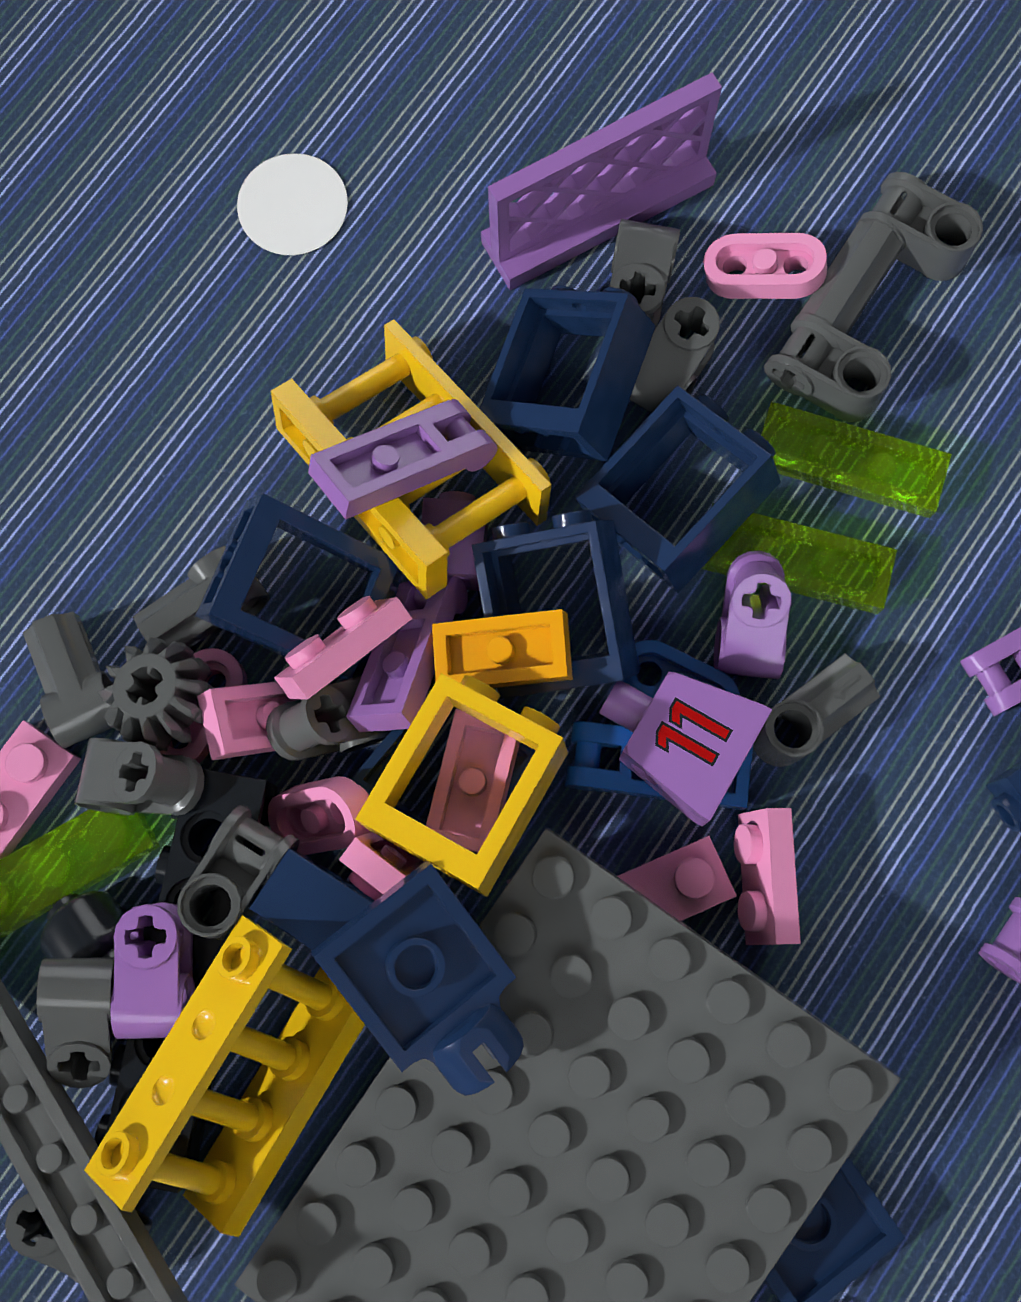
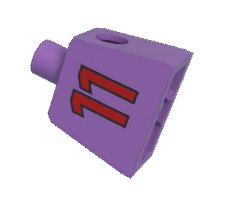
(686, 739)

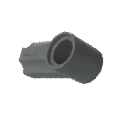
(174, 614)
(68, 678)
(817, 710)

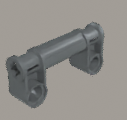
(851, 282)

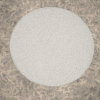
(292, 204)

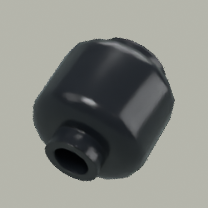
(81, 926)

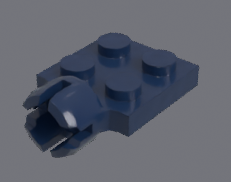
(425, 980)
(835, 1243)

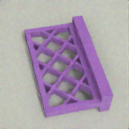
(651, 174)

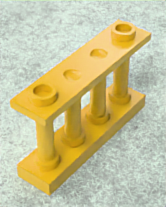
(414, 547)
(271, 1111)

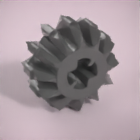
(156, 693)

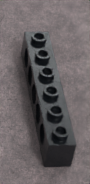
(174, 868)

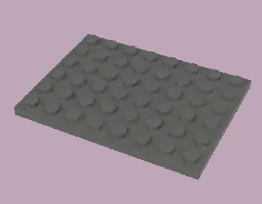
(631, 1154)

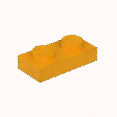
(505, 649)

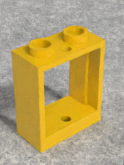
(480, 701)

